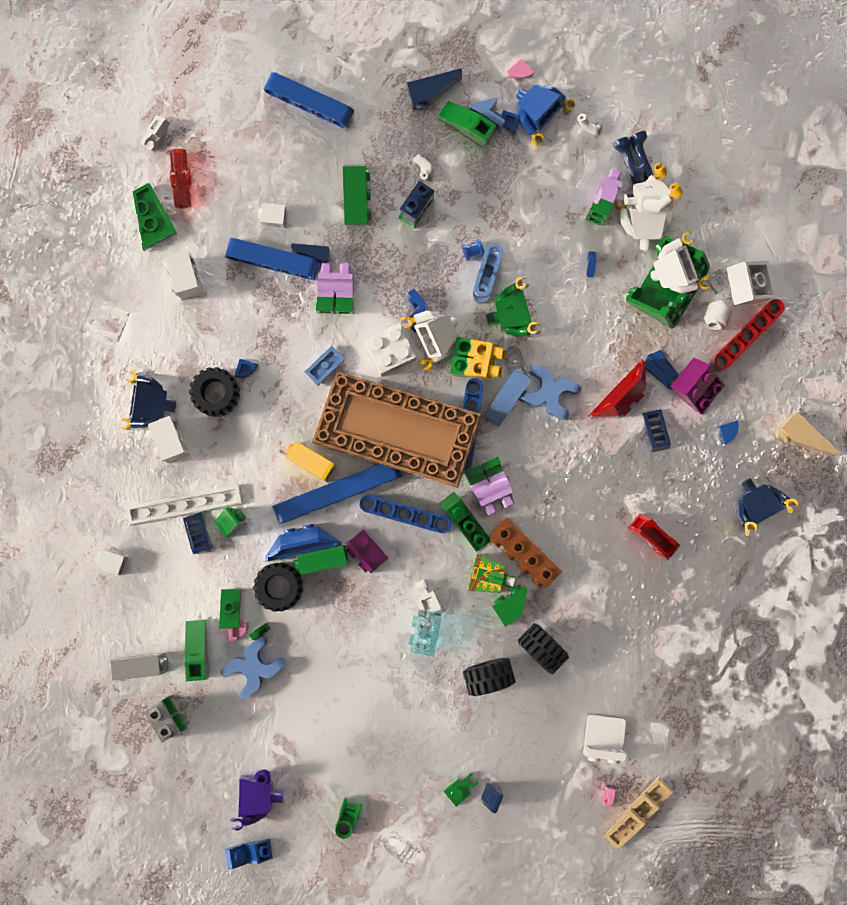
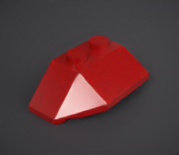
(623, 395)

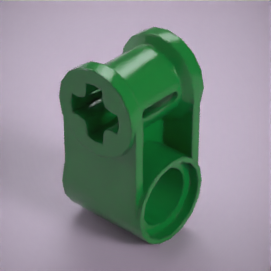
(348, 815)

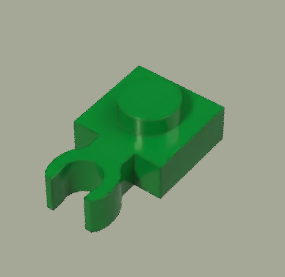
(458, 790)

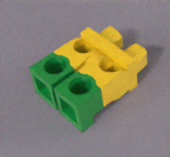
(482, 361)

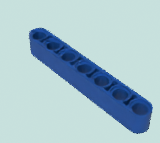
(334, 492)

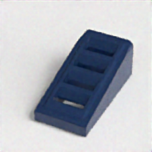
(317, 252)
(662, 445)
(208, 545)
(492, 797)

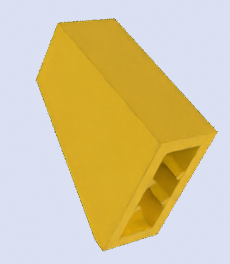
(310, 461)

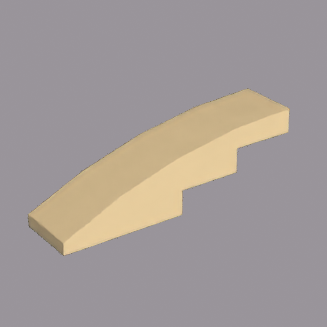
(638, 813)

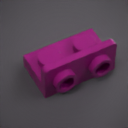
(366, 551)

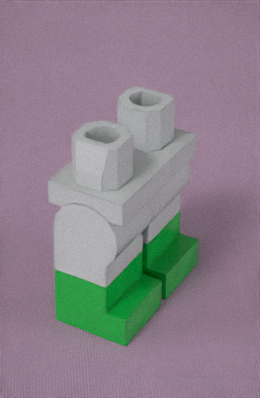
(161, 720)

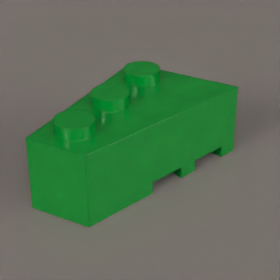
(356, 194)

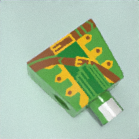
(489, 576)

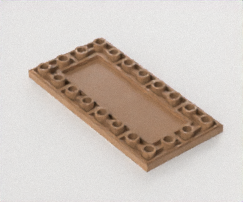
(397, 429)

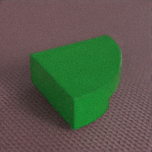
(260, 631)

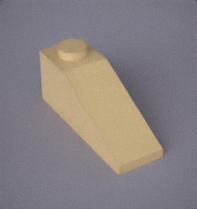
(802, 433)

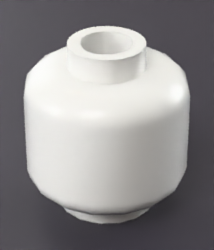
(717, 315)

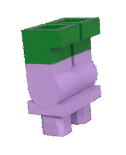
(607, 193)
(332, 284)
(491, 491)

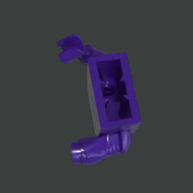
(255, 798)

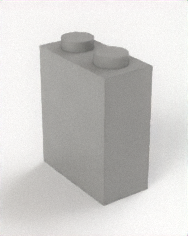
(139, 666)

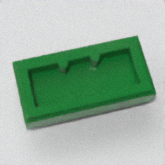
(230, 609)

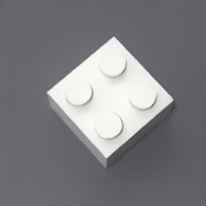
(183, 275)
(751, 282)
(390, 349)
(168, 439)

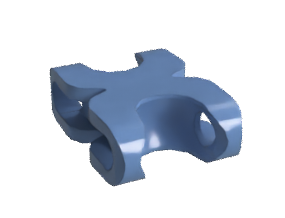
(487, 273)
(549, 392)
(253, 667)

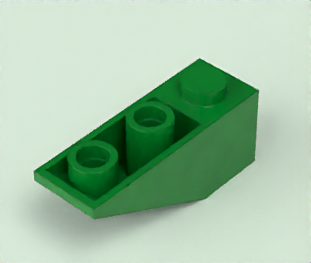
(468, 122)
(230, 521)
(465, 521)
(196, 651)

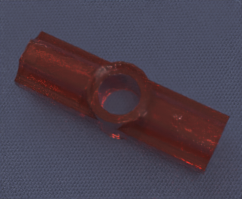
(180, 178)

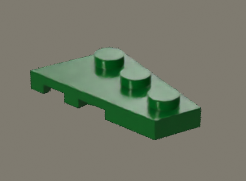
(152, 218)

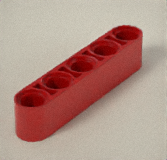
(755, 331)

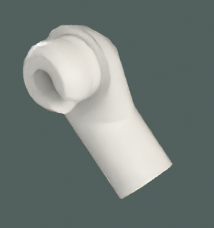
(587, 126)
(426, 167)

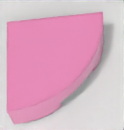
(520, 70)
(235, 634)
(609, 794)

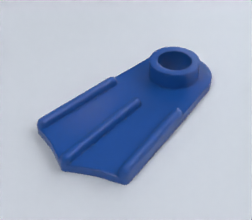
(660, 368)

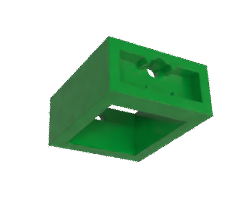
(321, 560)

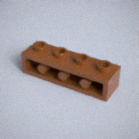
(525, 553)

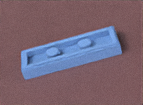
(507, 397)

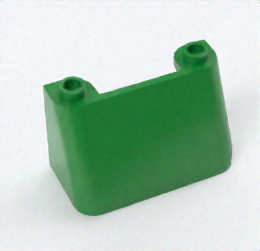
(663, 303)

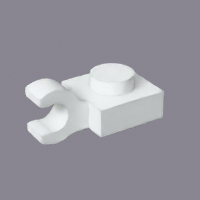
(155, 130)
(428, 600)

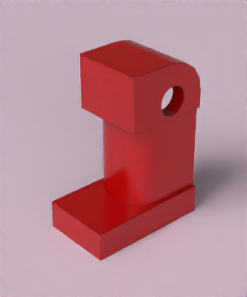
(648, 529)

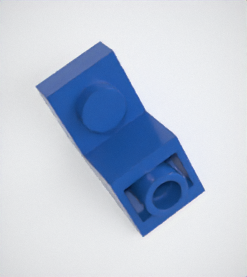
(416, 301)
(248, 853)

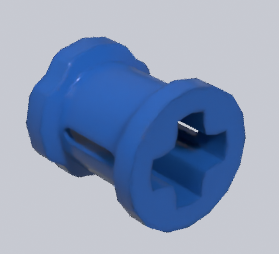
(472, 249)

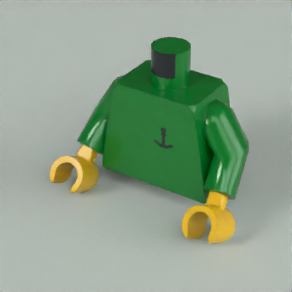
(512, 311)

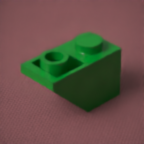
(511, 606)

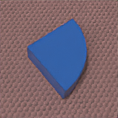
(511, 121)
(591, 258)
(245, 369)
(729, 431)

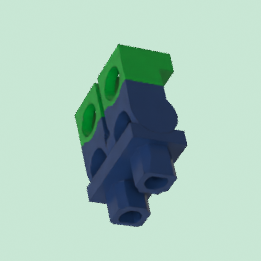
(416, 204)

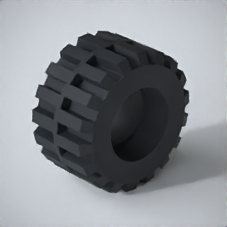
(203, 380)
(261, 589)
(543, 648)
(489, 676)

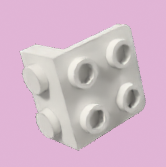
(604, 739)

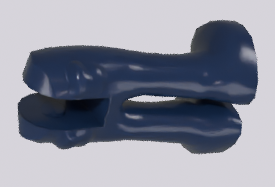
(623, 146)

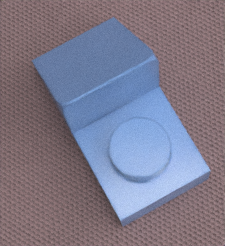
(485, 109)

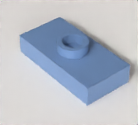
(324, 365)

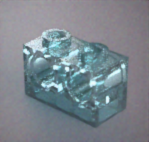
(428, 633)

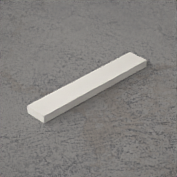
(184, 505)

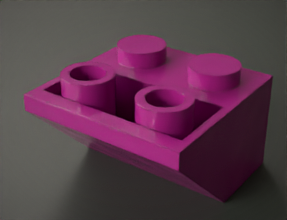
(698, 385)

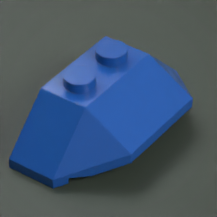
(301, 542)

